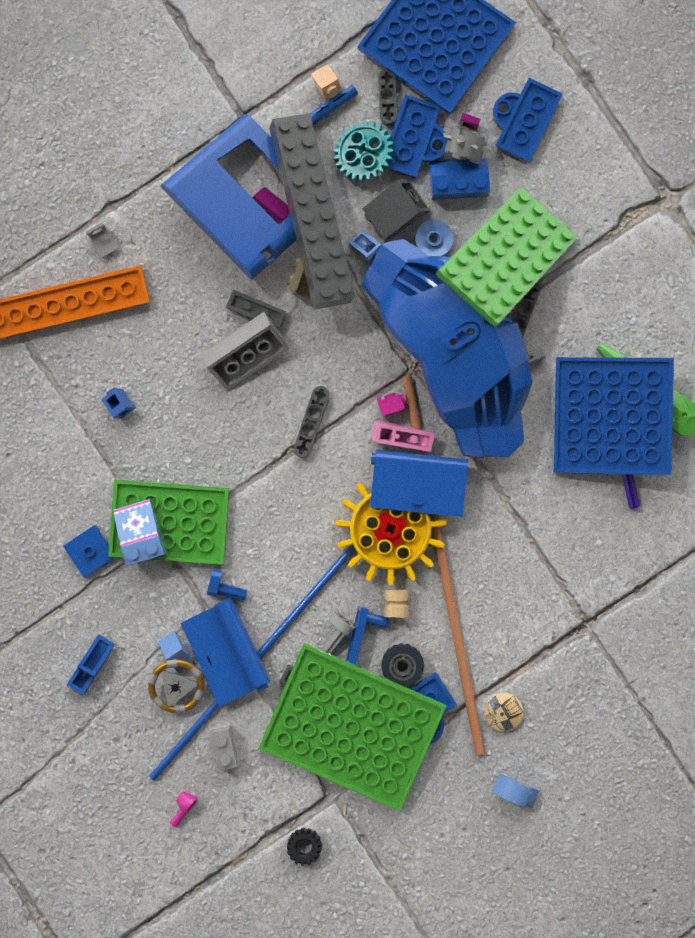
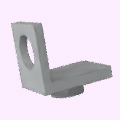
(102, 240)

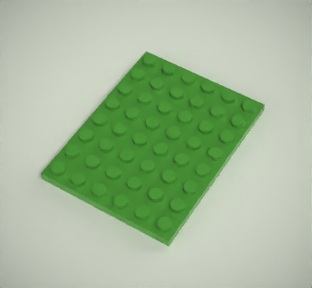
(352, 726)

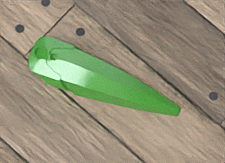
(682, 406)

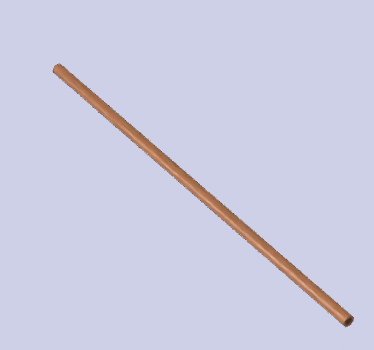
(449, 594)

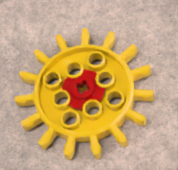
(390, 559)

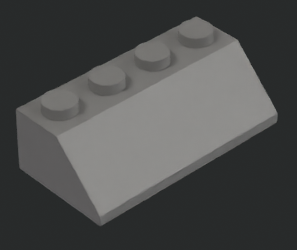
(245, 351)

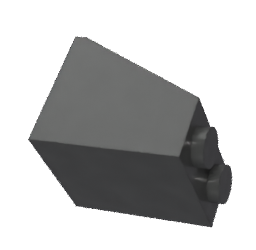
(395, 209)

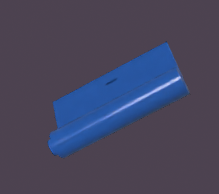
(431, 481)
(225, 652)

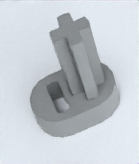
(344, 628)

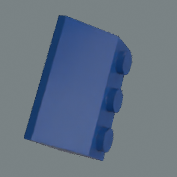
(459, 179)

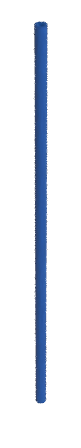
(261, 652)

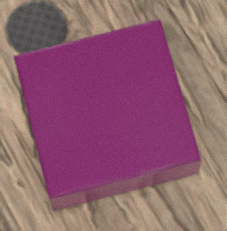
(469, 121)

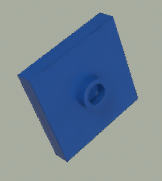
(88, 551)

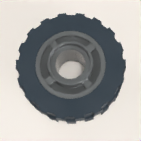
(405, 653)

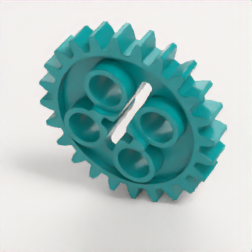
(370, 136)

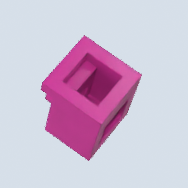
(392, 404)

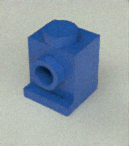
(112, 401)

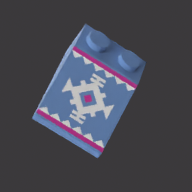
(139, 532)

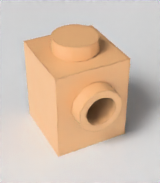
(326, 82)

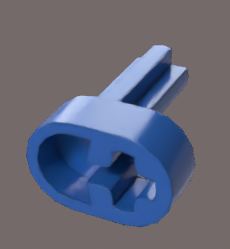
(216, 587)

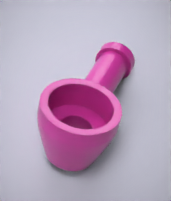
(185, 802)

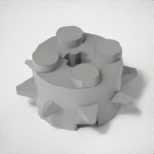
(465, 143)

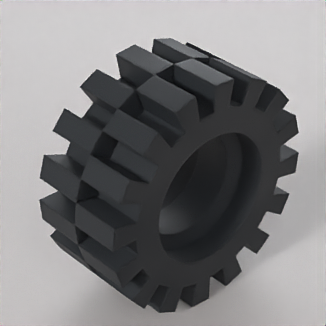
(300, 835)

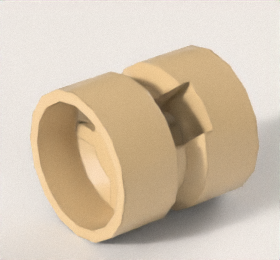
(396, 603)

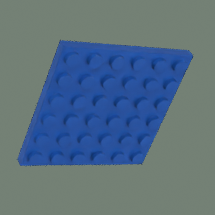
(436, 44)
(613, 415)

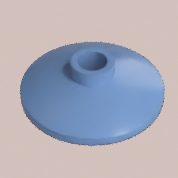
(437, 229)

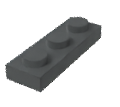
(252, 308)

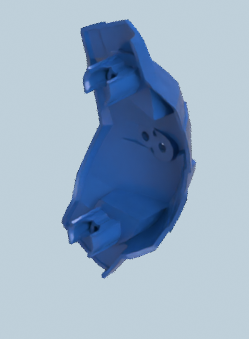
(479, 380)

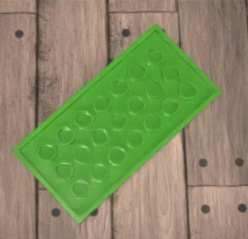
(506, 256)

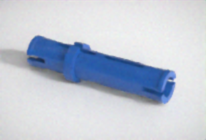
(338, 100)

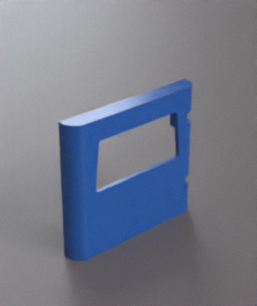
(224, 207)

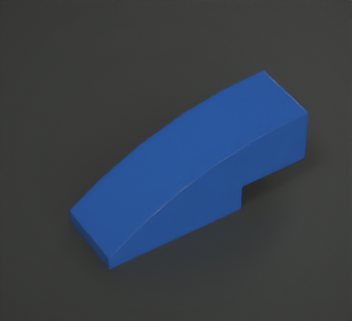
(90, 665)

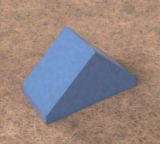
(365, 246)
(175, 649)

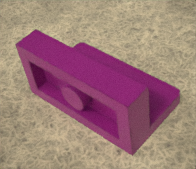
(272, 205)

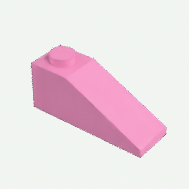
(402, 436)

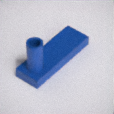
(361, 619)

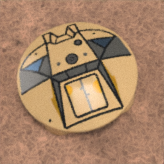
(504, 711)

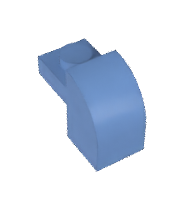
(515, 791)

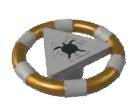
(176, 686)

